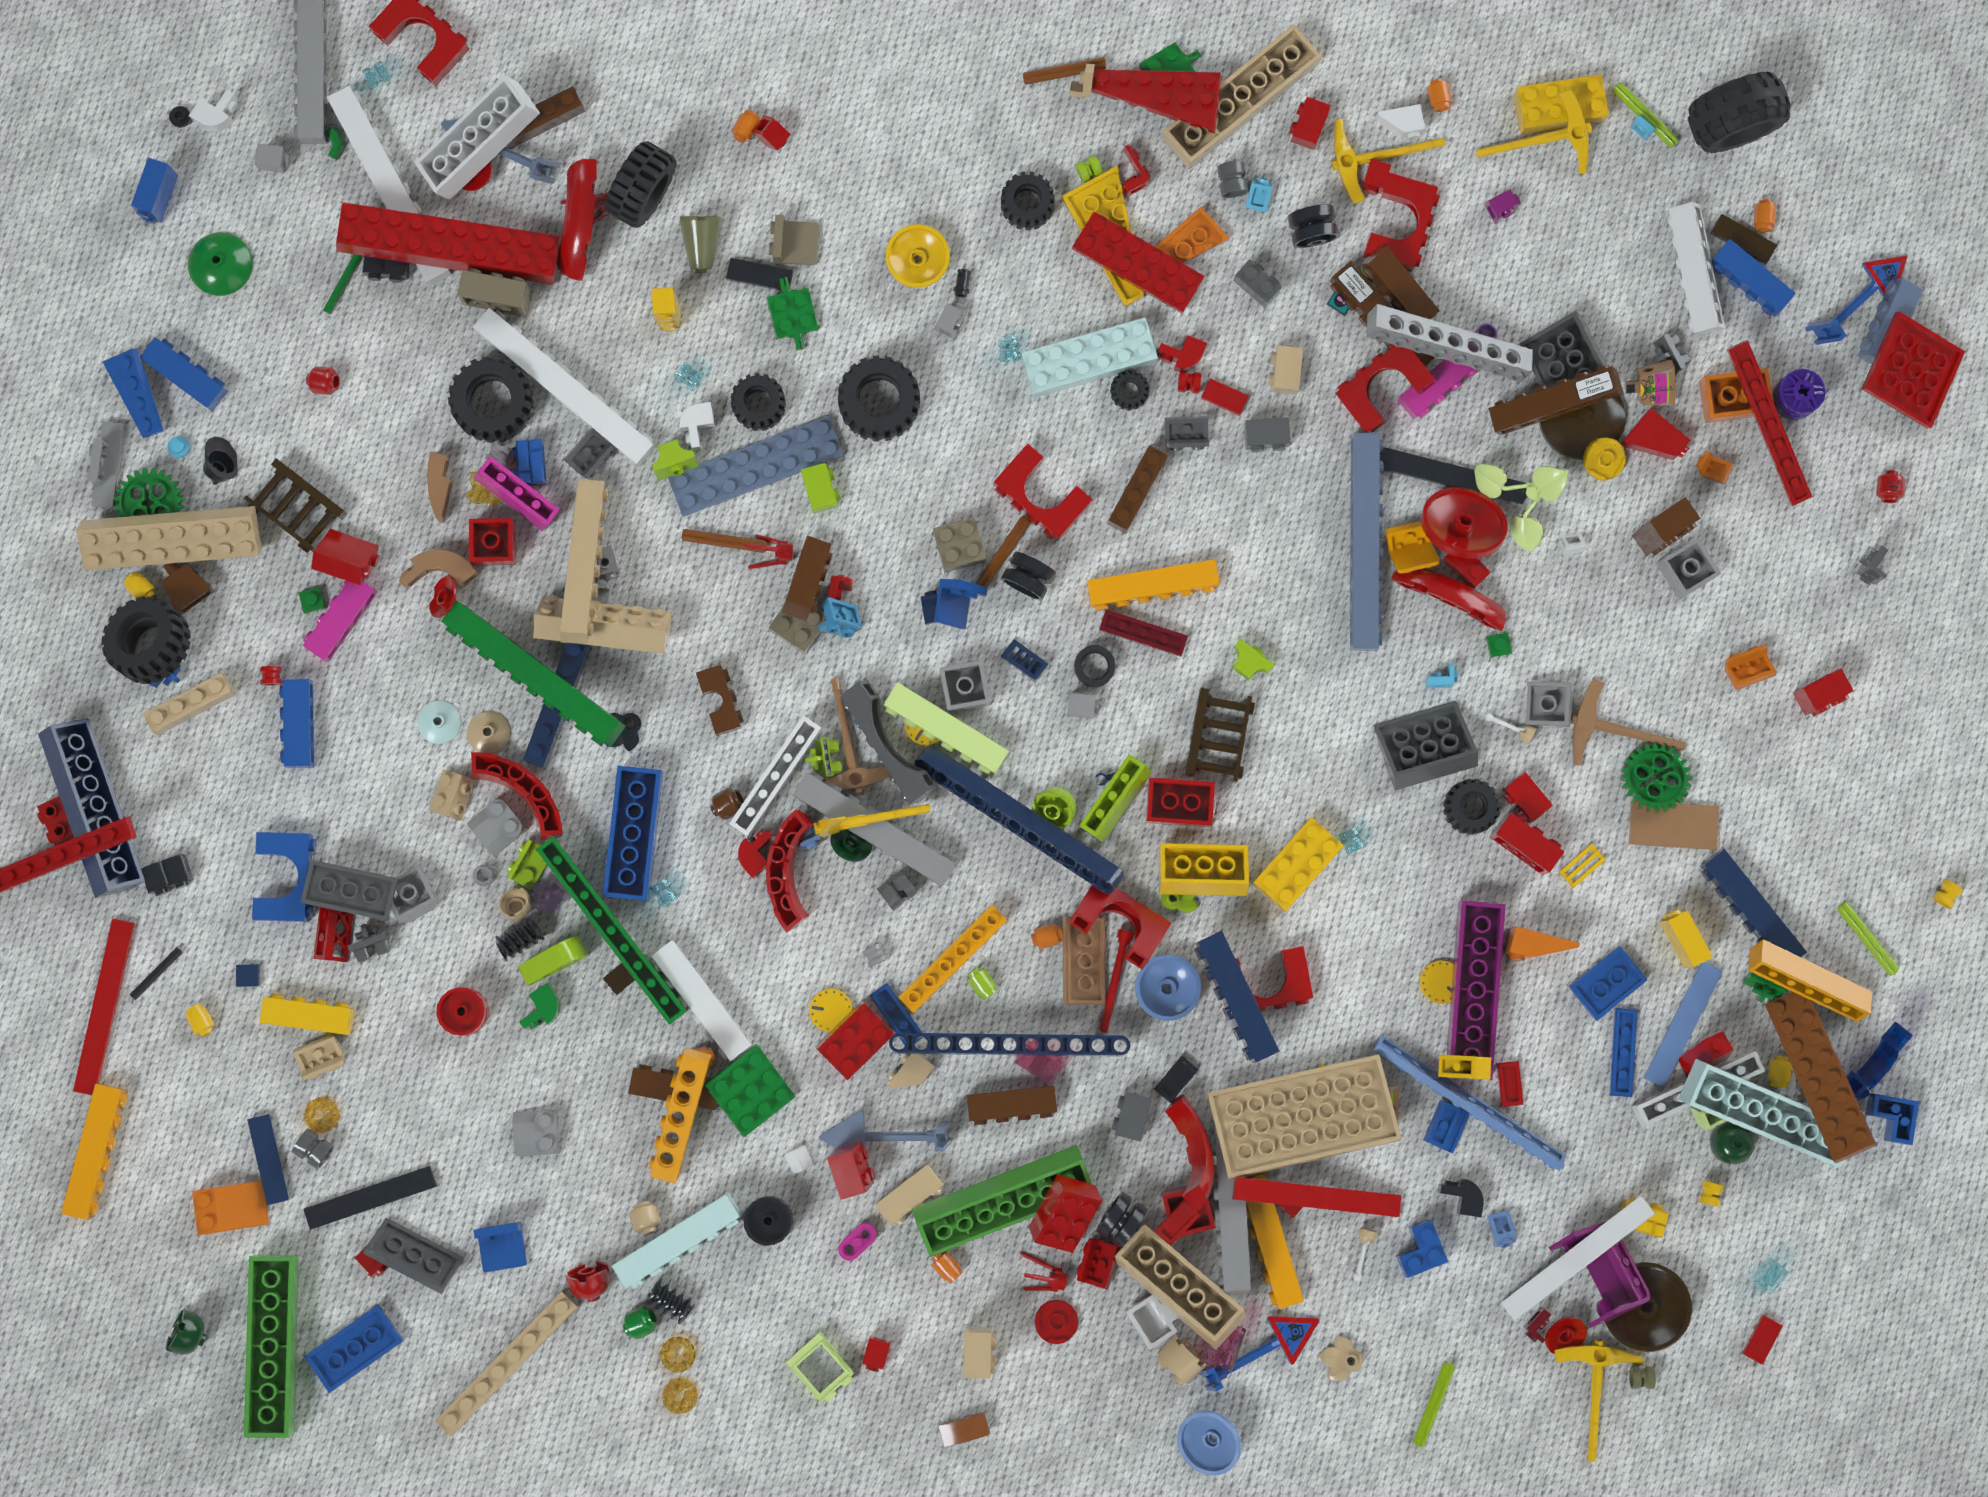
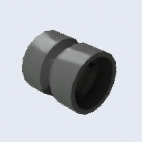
(1232, 176)
(897, 890)
(312, 1148)

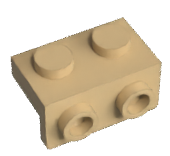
(452, 795)
(319, 1057)

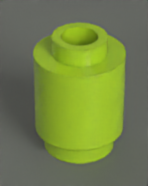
(982, 982)

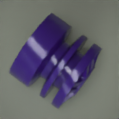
(1795, 405)

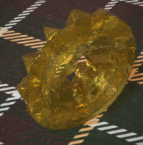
(331, 1118)
(667, 1355)
(690, 1396)

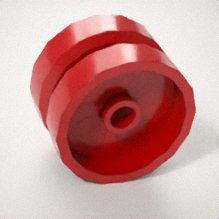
(475, 1011)

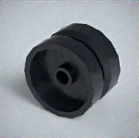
(1313, 226)
(1028, 575)
(1118, 1217)
(781, 1220)

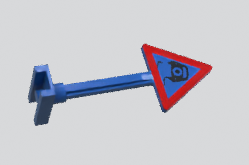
(1881, 274)
(1290, 1334)

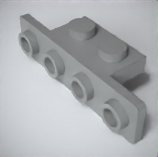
(105, 463)

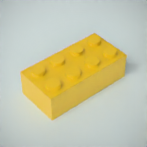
(1542, 108)
(1297, 864)
(1203, 869)

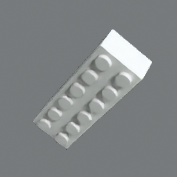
(477, 137)

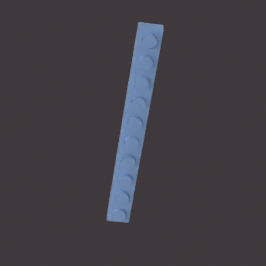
(1463, 1099)

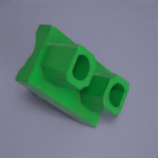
(1763, 987)

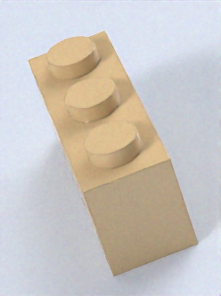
(910, 1195)

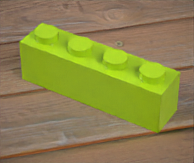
(1115, 798)

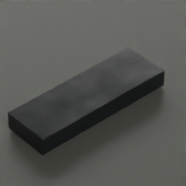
(757, 274)

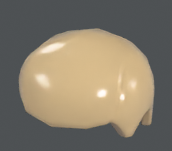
(515, 910)

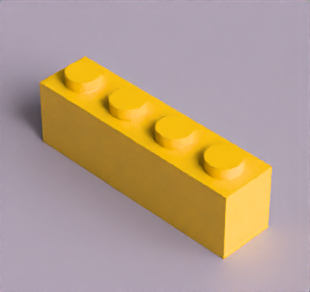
(306, 1015)

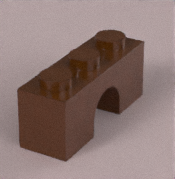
(715, 681)

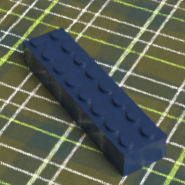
(89, 802)

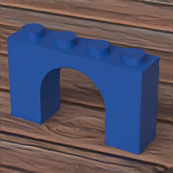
(299, 850)

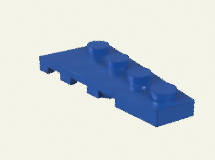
(132, 384)

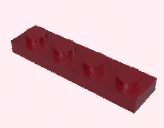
(1143, 633)

